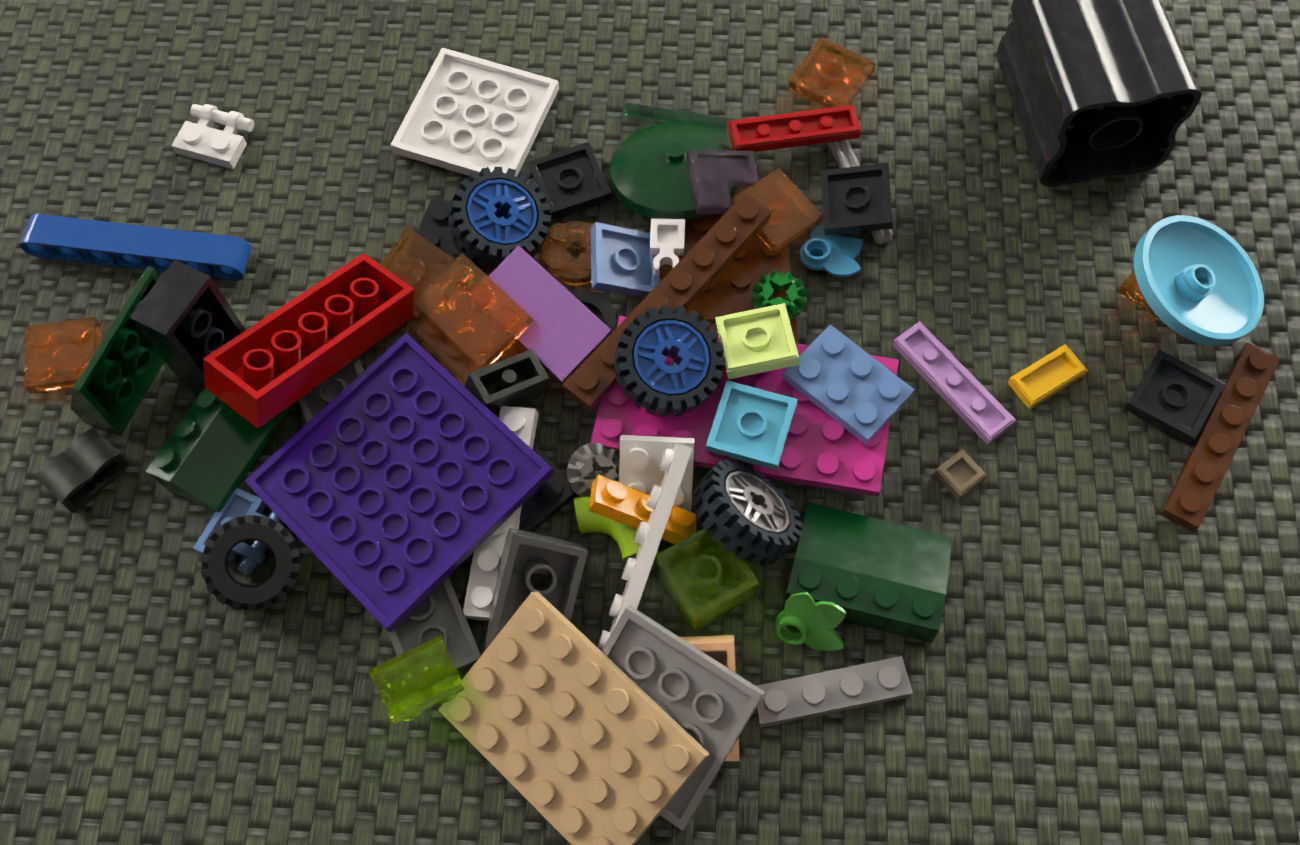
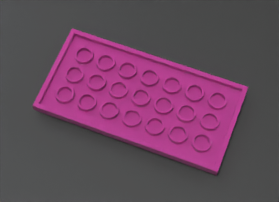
(816, 447)

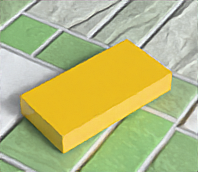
(1047, 376)

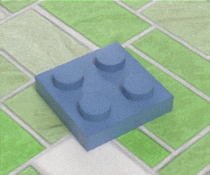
(622, 260)

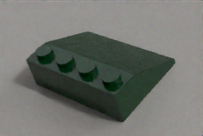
(119, 369)
(874, 570)

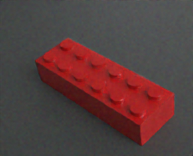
(308, 340)

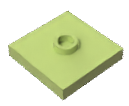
(757, 341)

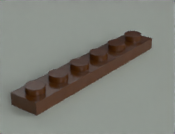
(1220, 437)

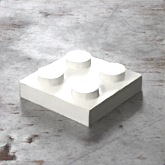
(642, 460)

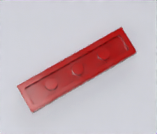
(794, 129)

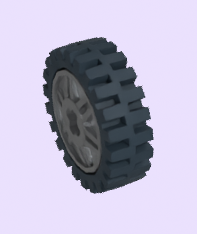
(747, 512)

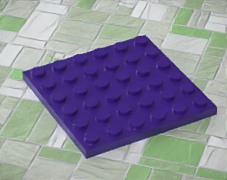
(399, 480)

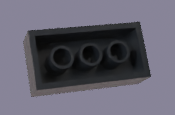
(186, 321)

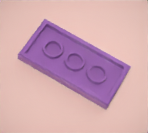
(562, 327)

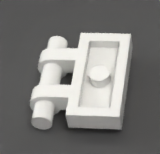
(210, 144)

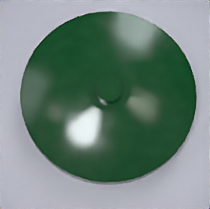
(653, 171)

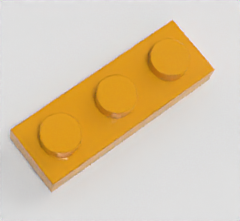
(630, 508)

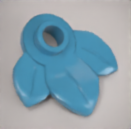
(834, 253)

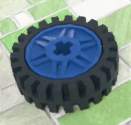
(493, 195)
(643, 354)

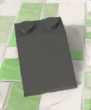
(532, 565)

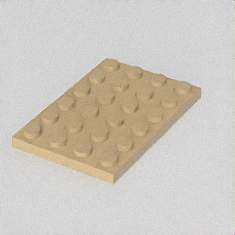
(572, 730)

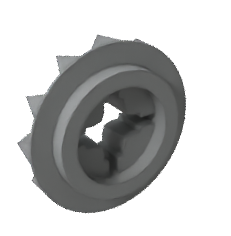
(581, 464)

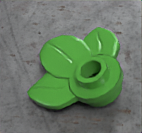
(810, 623)

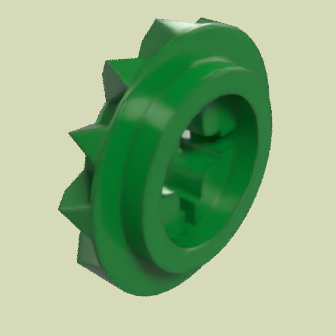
(795, 295)

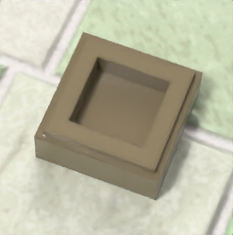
(960, 474)

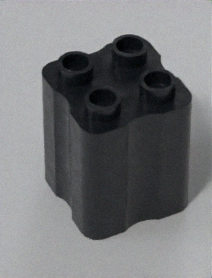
(1096, 85)

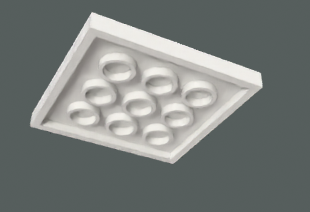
(474, 115)

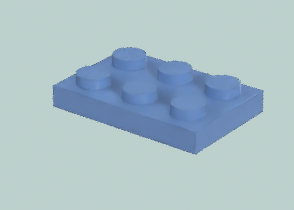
(848, 384)

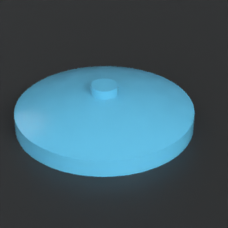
(1198, 280)

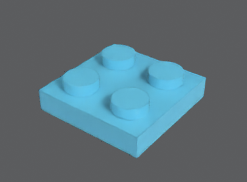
(751, 425)

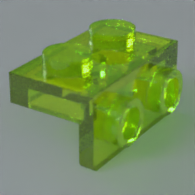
(417, 680)

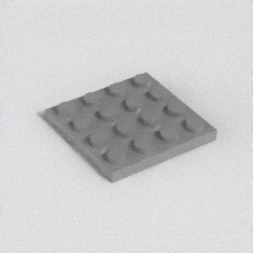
(692, 690)

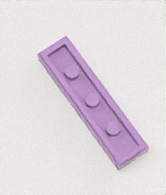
(954, 383)

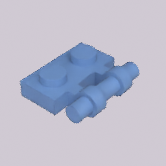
(239, 504)

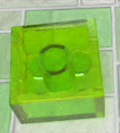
(704, 579)

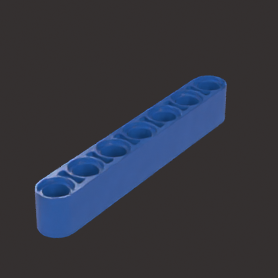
(134, 246)

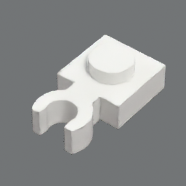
(666, 242)

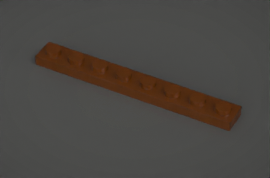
(678, 288)

